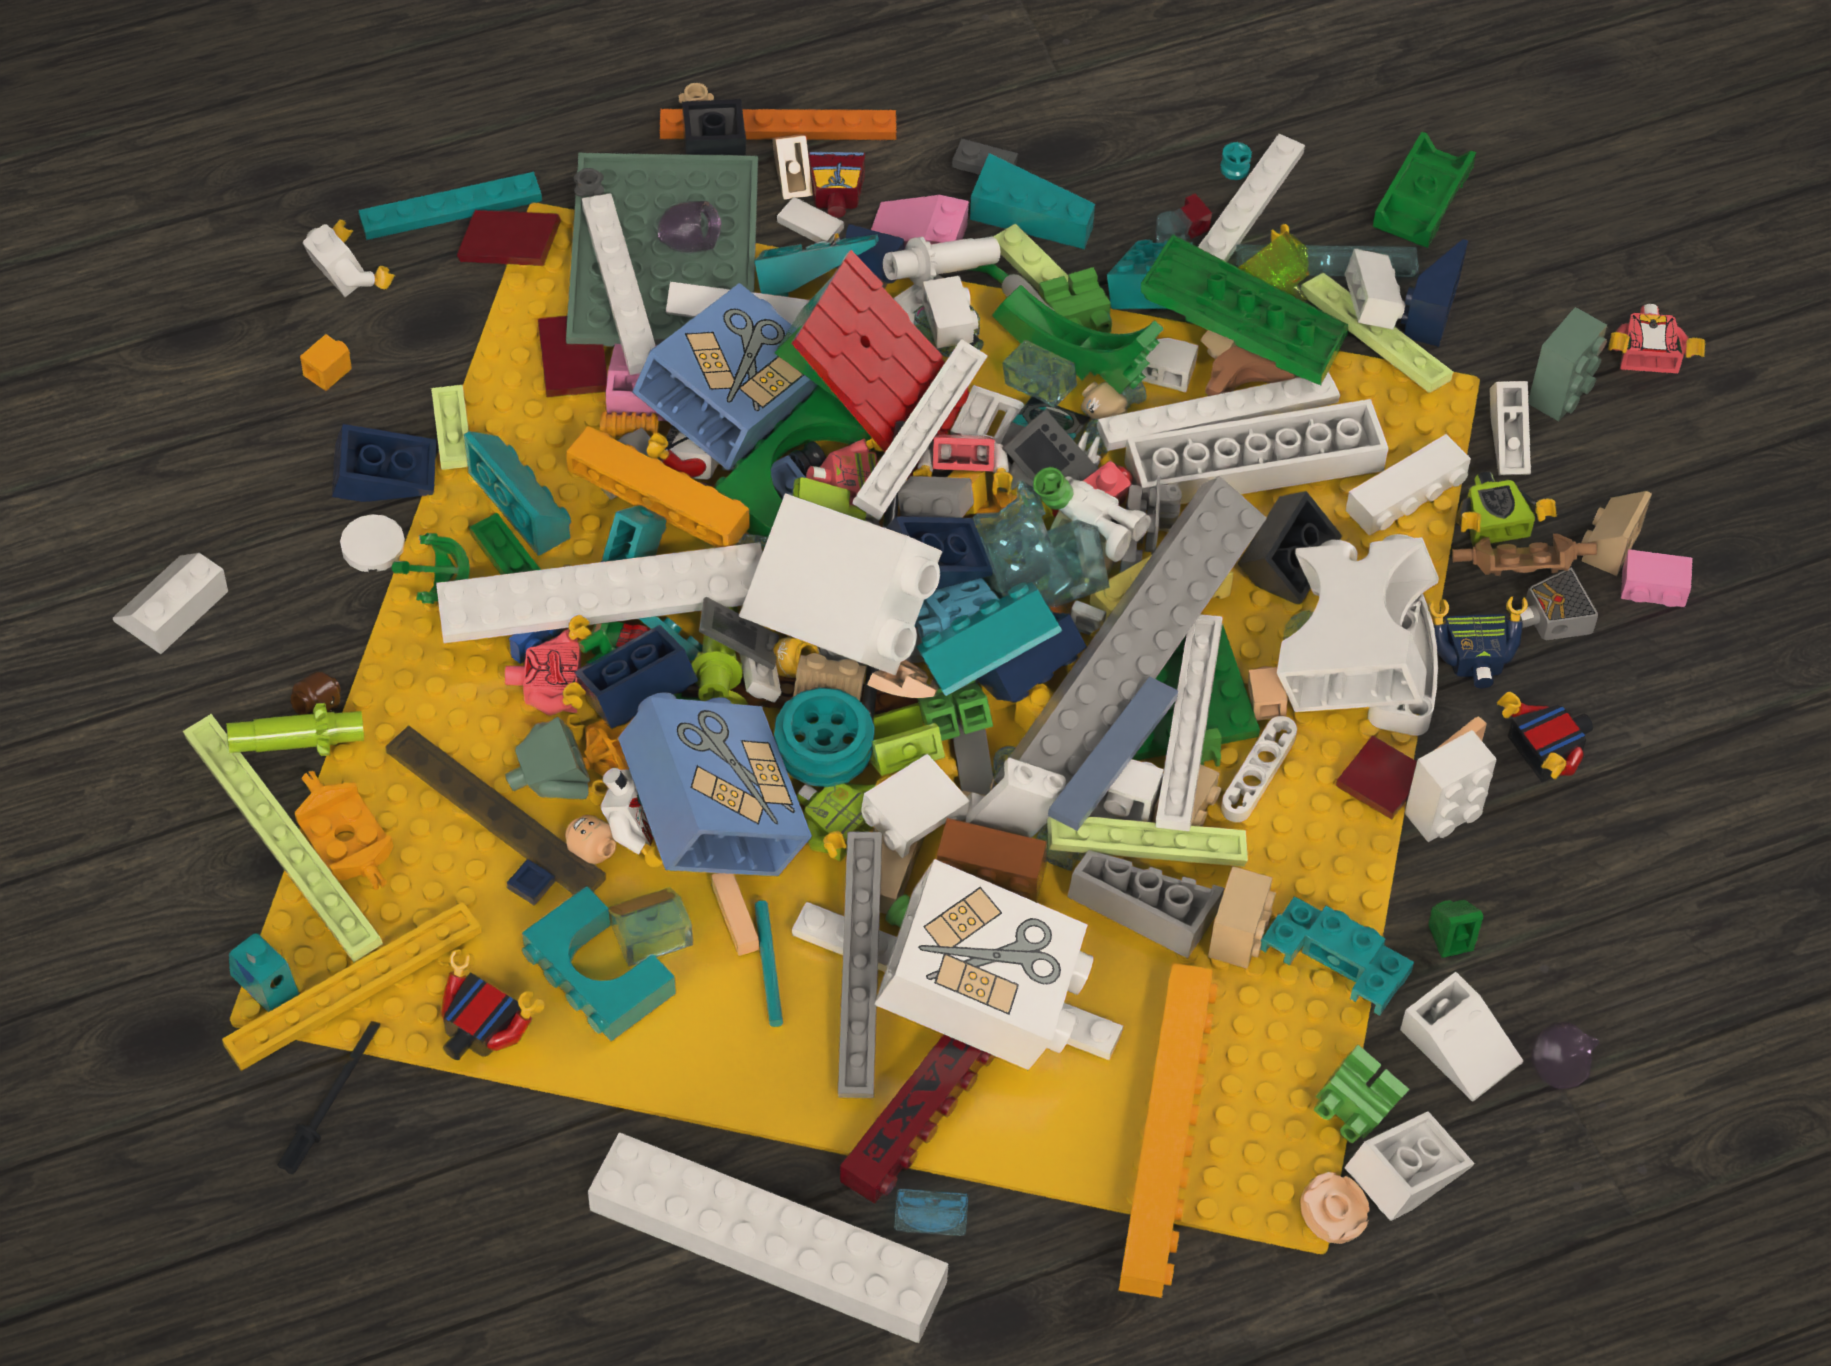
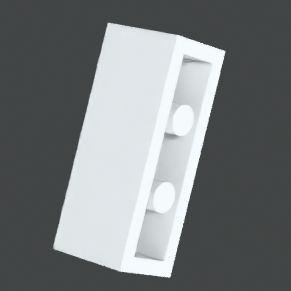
(1374, 289)

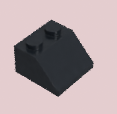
(714, 127)

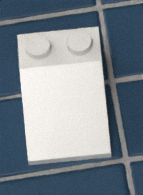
(1407, 1165)

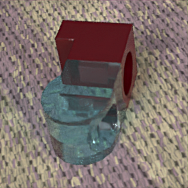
(1184, 222)

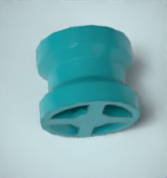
(1235, 161)

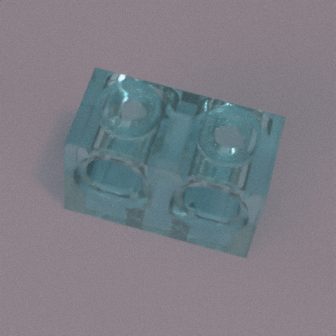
(1039, 373)

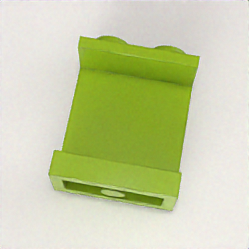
(903, 739)

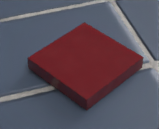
(1379, 777)

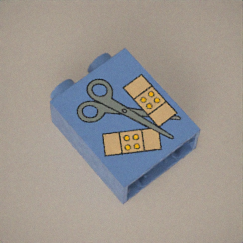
(723, 378)
(713, 786)

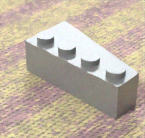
(1146, 901)

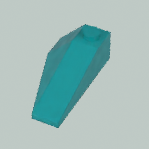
(791, 267)

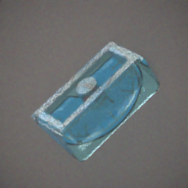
(931, 1212)

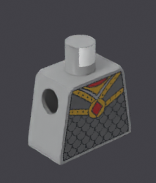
(1559, 607)

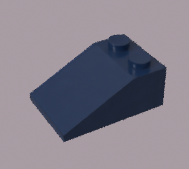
(1433, 297)
(382, 465)
(958, 539)

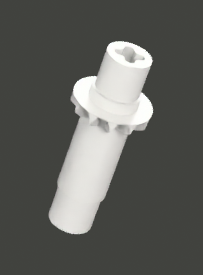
(925, 260)

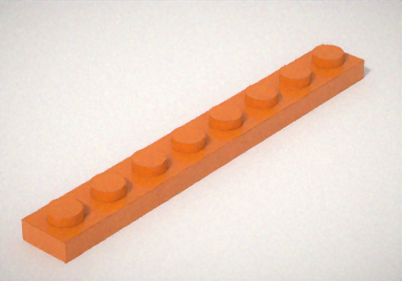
(811, 123)

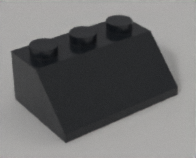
(1271, 555)

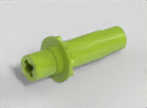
(716, 669)
(296, 731)

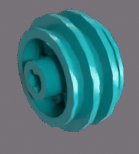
(831, 763)

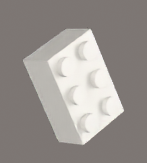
(1450, 786)

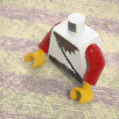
(681, 454)

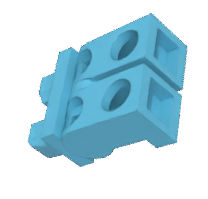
(950, 603)

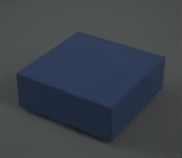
(530, 882)

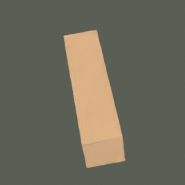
(735, 913)

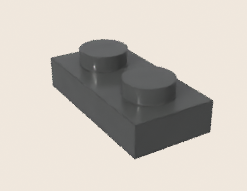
(972, 156)

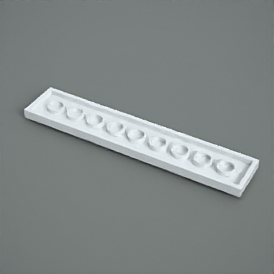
(596, 591)

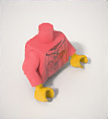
(549, 671)

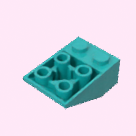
(1129, 272)

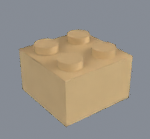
(1242, 917)

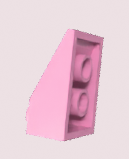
(931, 217)

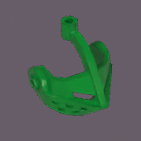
(443, 568)

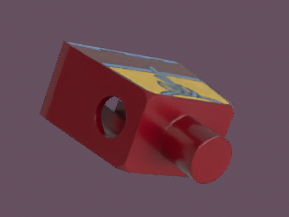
(836, 180)

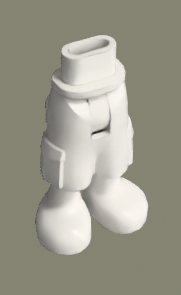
(1099, 509)

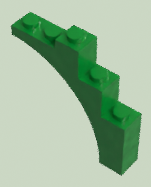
(1112, 356)

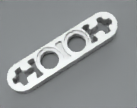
(1263, 770)

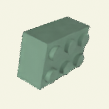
(1568, 364)

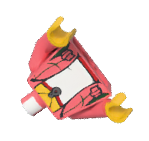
(1653, 342)

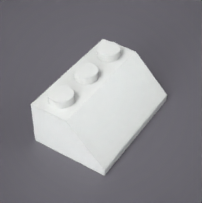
(173, 601)

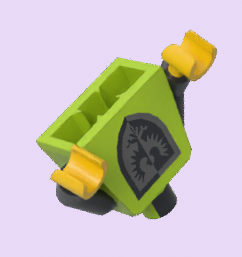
(1500, 510)

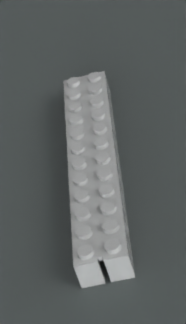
(1142, 628)

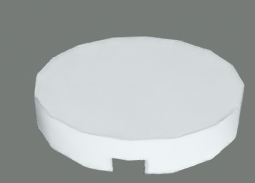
(372, 542)

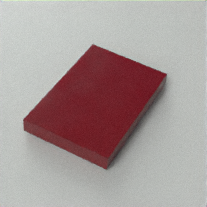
(509, 237)
(569, 367)

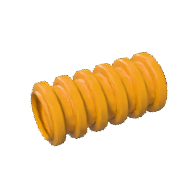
(619, 425)

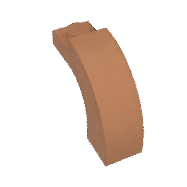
(1242, 366)

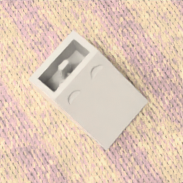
(1461, 1036)

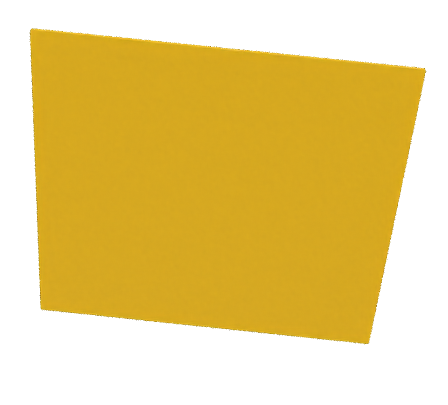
(708, 1051)

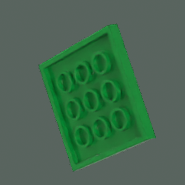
(1229, 703)

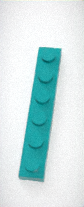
(449, 205)

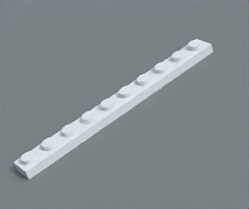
(827, 931)

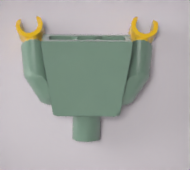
(554, 764)

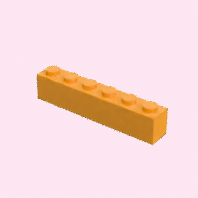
(657, 487)

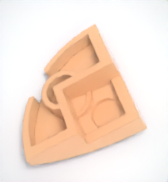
(908, 682)

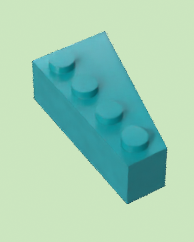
(1040, 208)

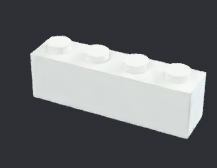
(1408, 485)

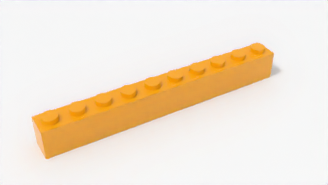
(1166, 1131)

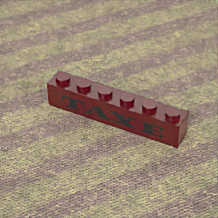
(912, 1117)

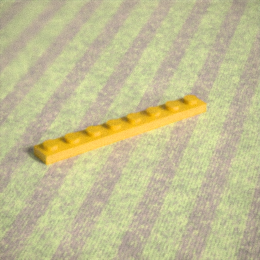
(351, 986)

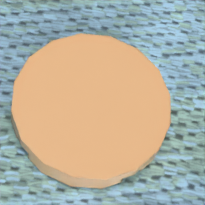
(1334, 1208)

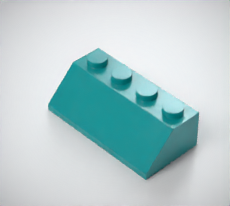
(516, 492)
(988, 637)

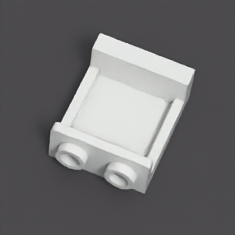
(1018, 801)
(913, 804)

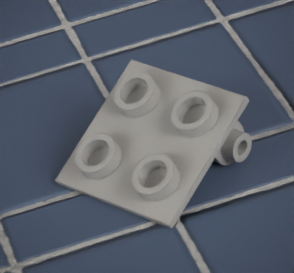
(1163, 511)

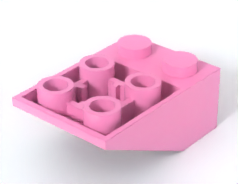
(620, 388)

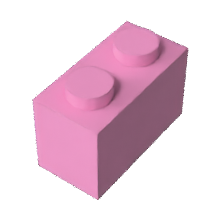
(1656, 578)

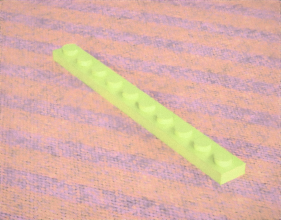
(283, 839)

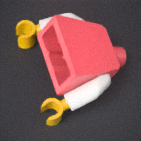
(969, 454)

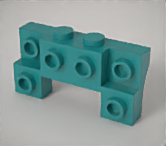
(1342, 946)

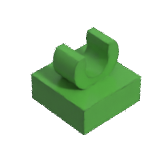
(1212, 747)

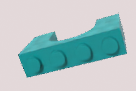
(609, 1004)

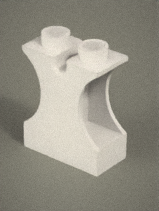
(1354, 640)

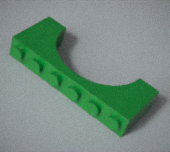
(816, 419)

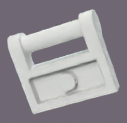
(980, 412)

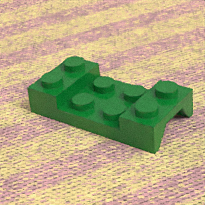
(1422, 192)

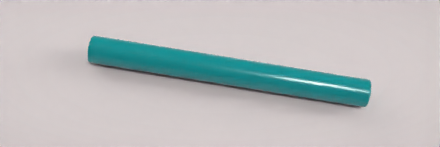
(768, 964)

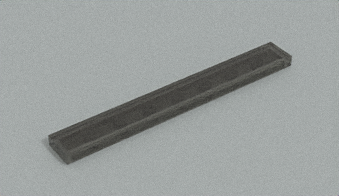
(493, 811)

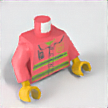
(847, 467)

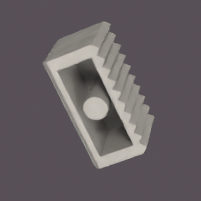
(935, 497)

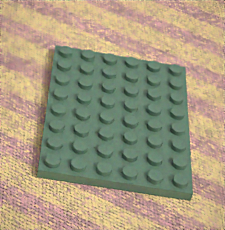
(641, 193)

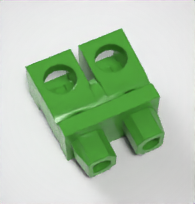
(1079, 299)
(966, 703)
(1355, 1102)

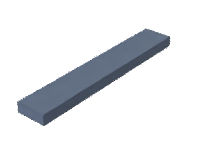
(1113, 753)

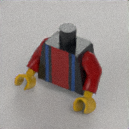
(1546, 736)
(480, 1014)

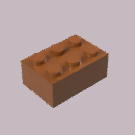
(995, 856)

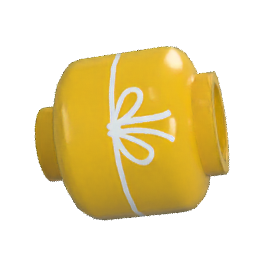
(788, 655)

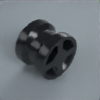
(809, 456)

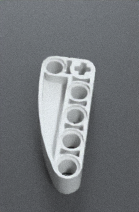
(1401, 717)

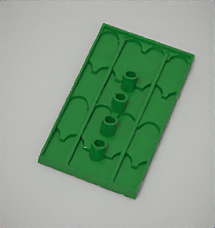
(1244, 310)

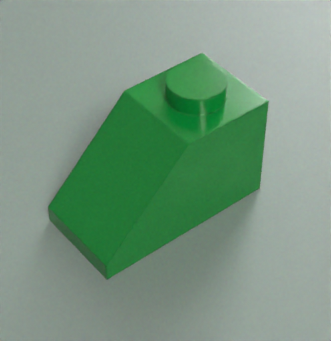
(1455, 927)

